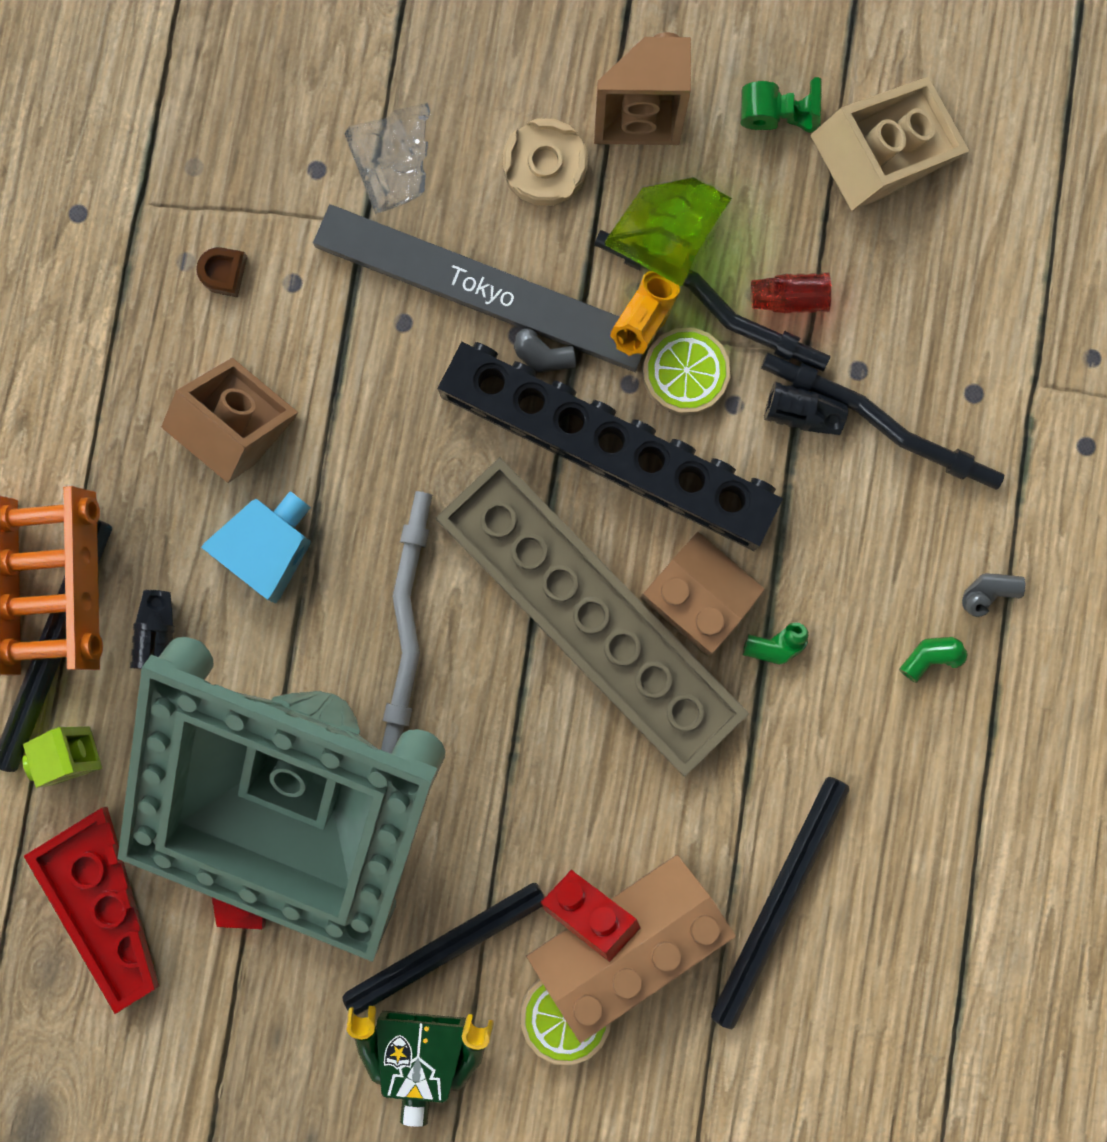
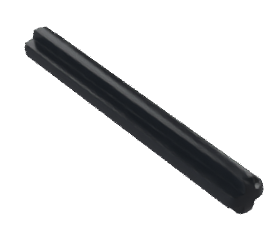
(444, 949)

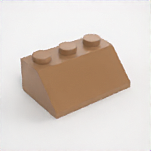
(645, 93)

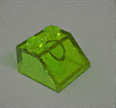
(670, 226)

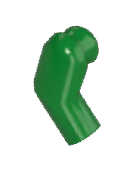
(781, 647)
(933, 651)

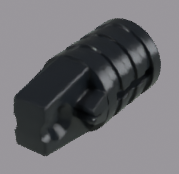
(805, 410)
(152, 616)

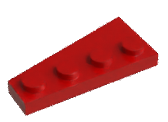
(97, 906)

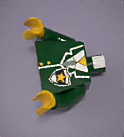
(418, 1056)

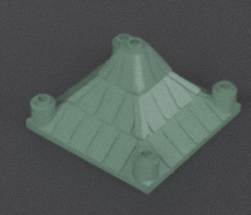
(272, 801)

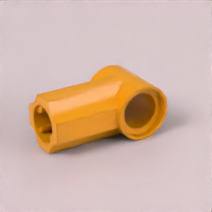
(645, 314)

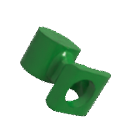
(765, 106)

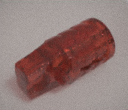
(792, 293)

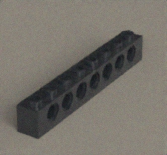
(476, 363)

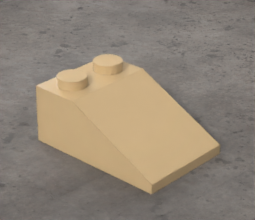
(888, 142)

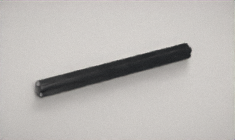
(37, 681)
(779, 903)

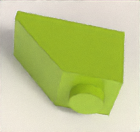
(60, 756)

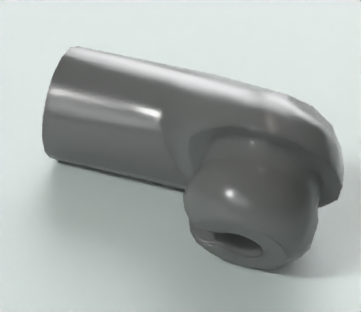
(539, 355)
(987, 589)

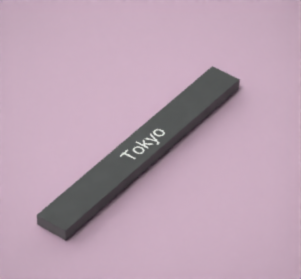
(471, 284)

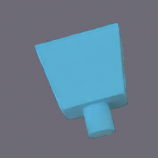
(262, 545)

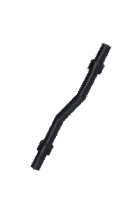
(785, 344)
(956, 462)

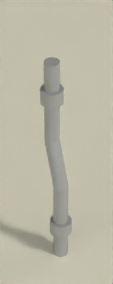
(414, 537)

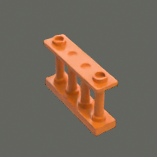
(81, 597)

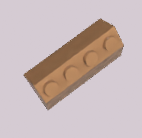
(676, 932)

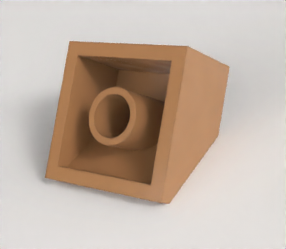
(227, 418)
(702, 594)

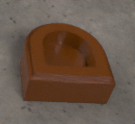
(222, 270)

